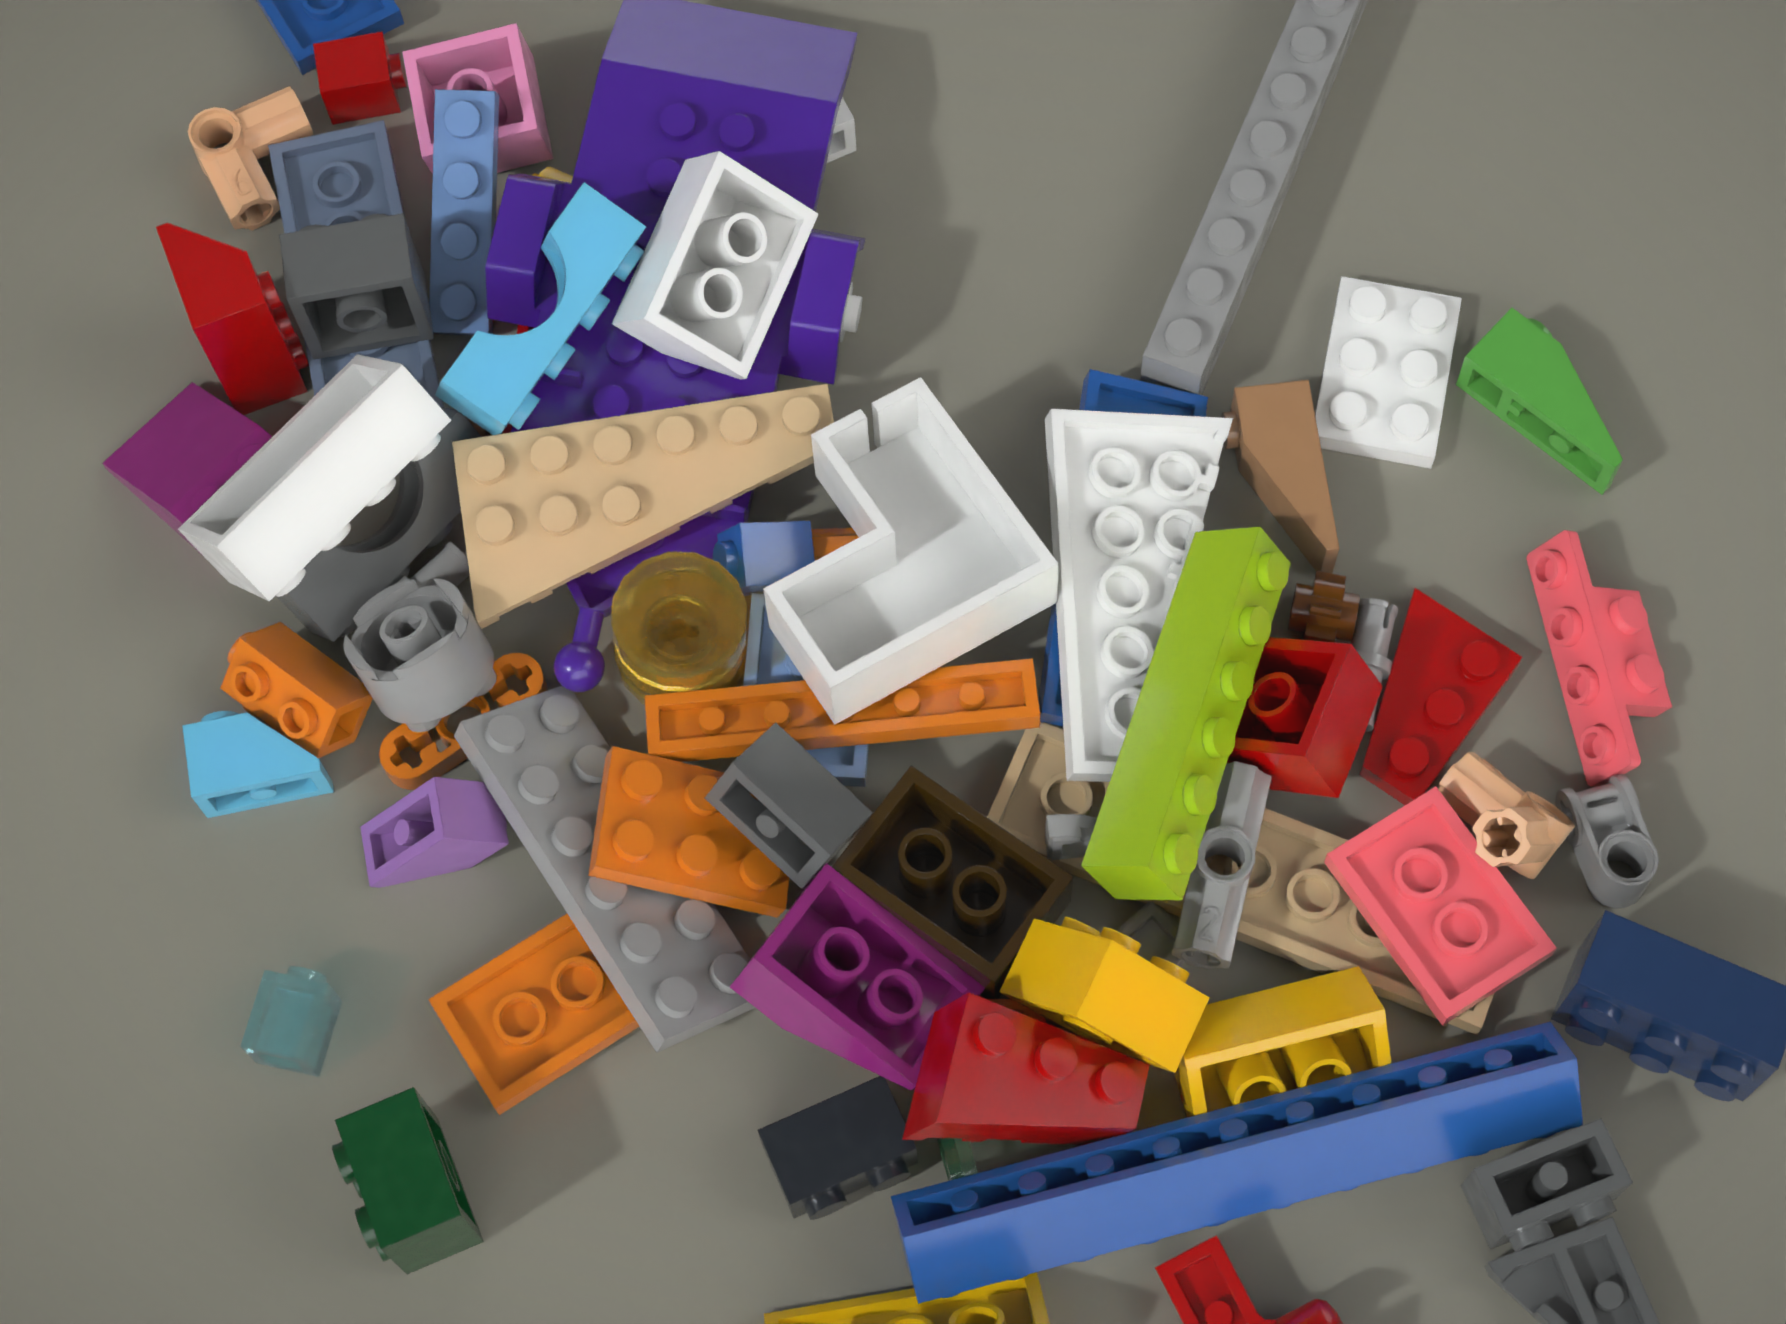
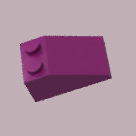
(185, 454)
(852, 979)

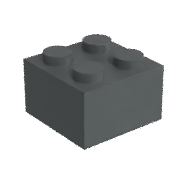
(356, 285)

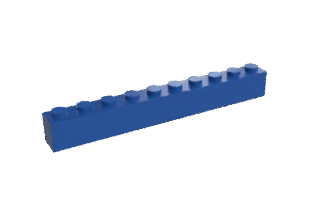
(1237, 1161)

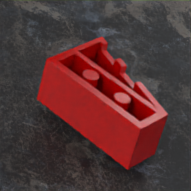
(1019, 1079)

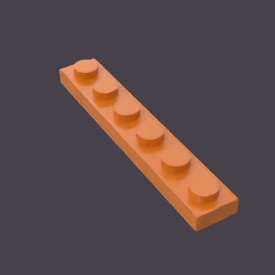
(936, 705)

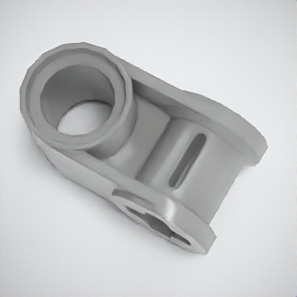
(1608, 830)

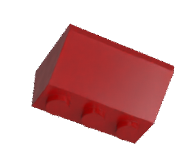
(236, 319)

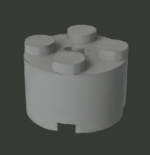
(420, 652)

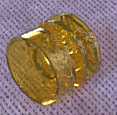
(672, 600)

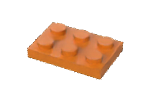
(669, 839)
(533, 1013)

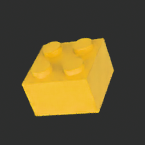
(1106, 991)

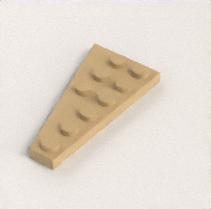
(599, 489)

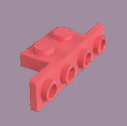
(1600, 657)

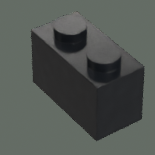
(839, 1149)

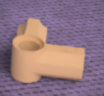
(235, 167)
(1508, 823)

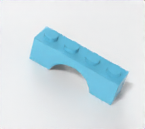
(498, 372)

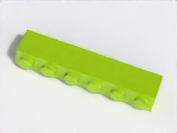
(1187, 716)

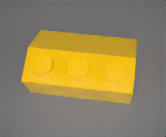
(1283, 1041)

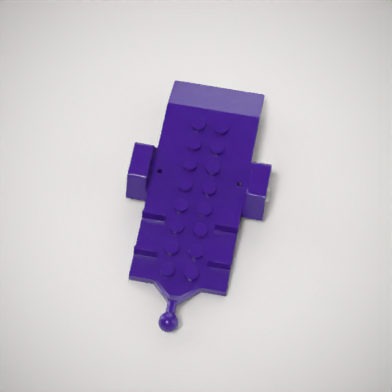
(668, 90)

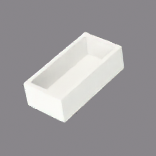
(316, 476)

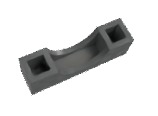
(351, 574)

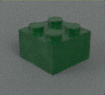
(407, 1182)

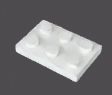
(1386, 372)

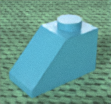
(247, 765)

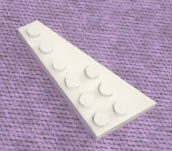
(1122, 523)

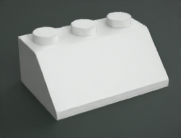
(715, 266)

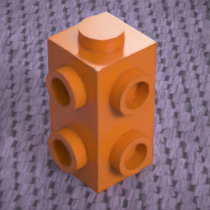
(296, 689)

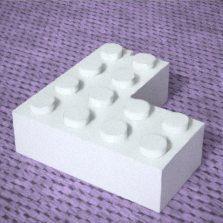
(934, 561)

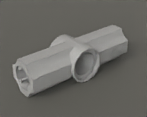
(1216, 901)

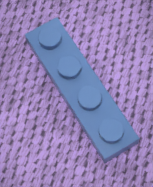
(462, 208)

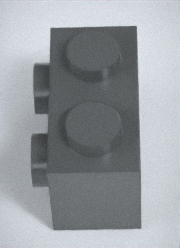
(793, 802)
(1547, 1184)

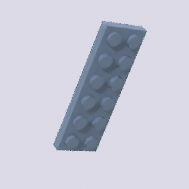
(341, 181)

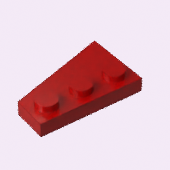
(1433, 698)

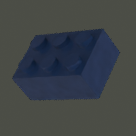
(1674, 1008)

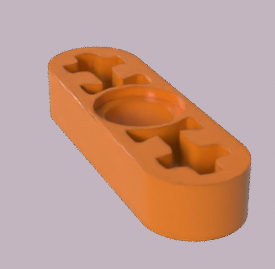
(438, 763)

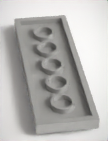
(659, 949)

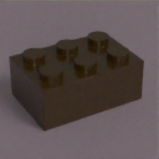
(954, 877)

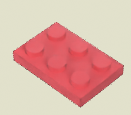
(1439, 905)

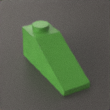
(1535, 390)

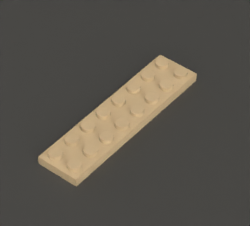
(1291, 896)

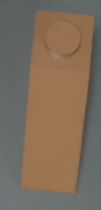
(1284, 463)

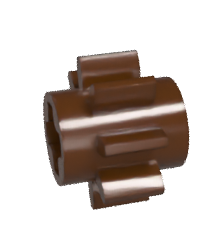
(1324, 609)

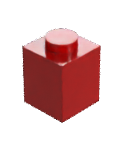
(359, 77)

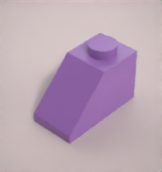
(433, 832)

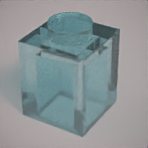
(292, 1021)

